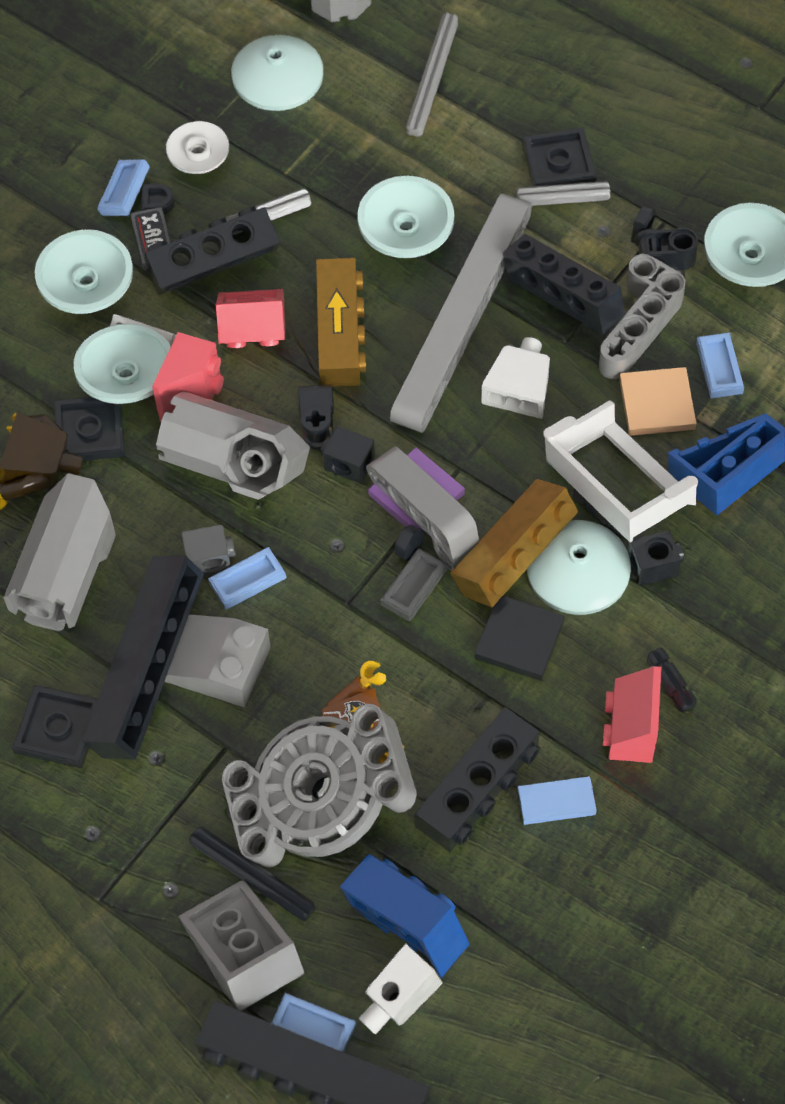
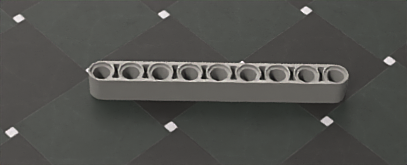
(460, 314)

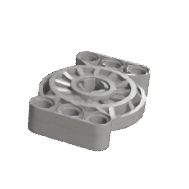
(349, 797)

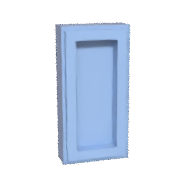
(123, 187)
(720, 365)
(247, 578)
(556, 800)
(314, 1022)

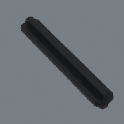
(252, 873)

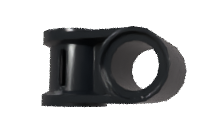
(670, 246)
(316, 413)

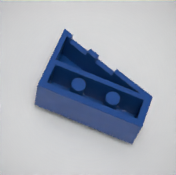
(731, 461)
(407, 910)

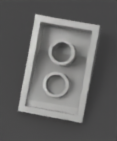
(219, 657)
(242, 945)

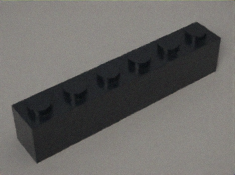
(143, 657)
(299, 1063)

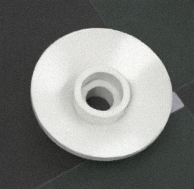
(193, 139)

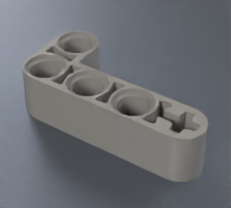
(653, 298)
(427, 503)

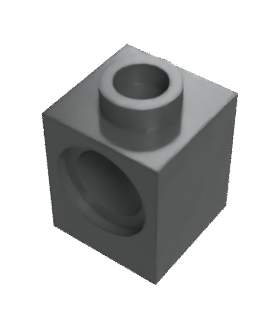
(209, 548)

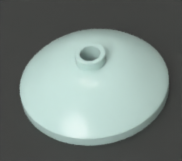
(277, 72)
(401, 205)
(744, 232)
(82, 259)
(120, 363)
(584, 583)

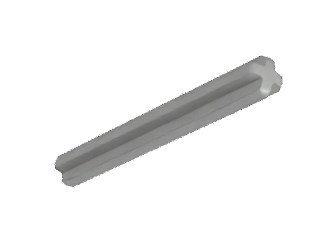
(432, 75)

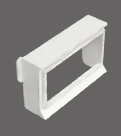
(572, 434)

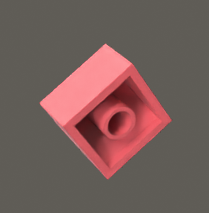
(250, 317)
(188, 367)
(633, 716)

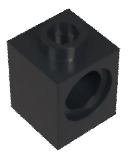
(347, 454)
(651, 570)

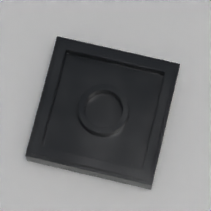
(559, 158)
(91, 427)
(519, 637)
(55, 726)

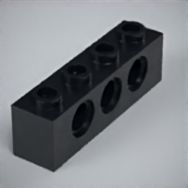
(169, 276)
(564, 283)
(505, 733)

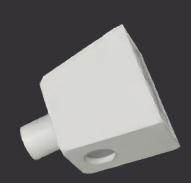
(518, 379)
(408, 976)

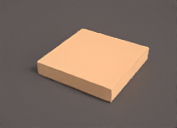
(657, 401)

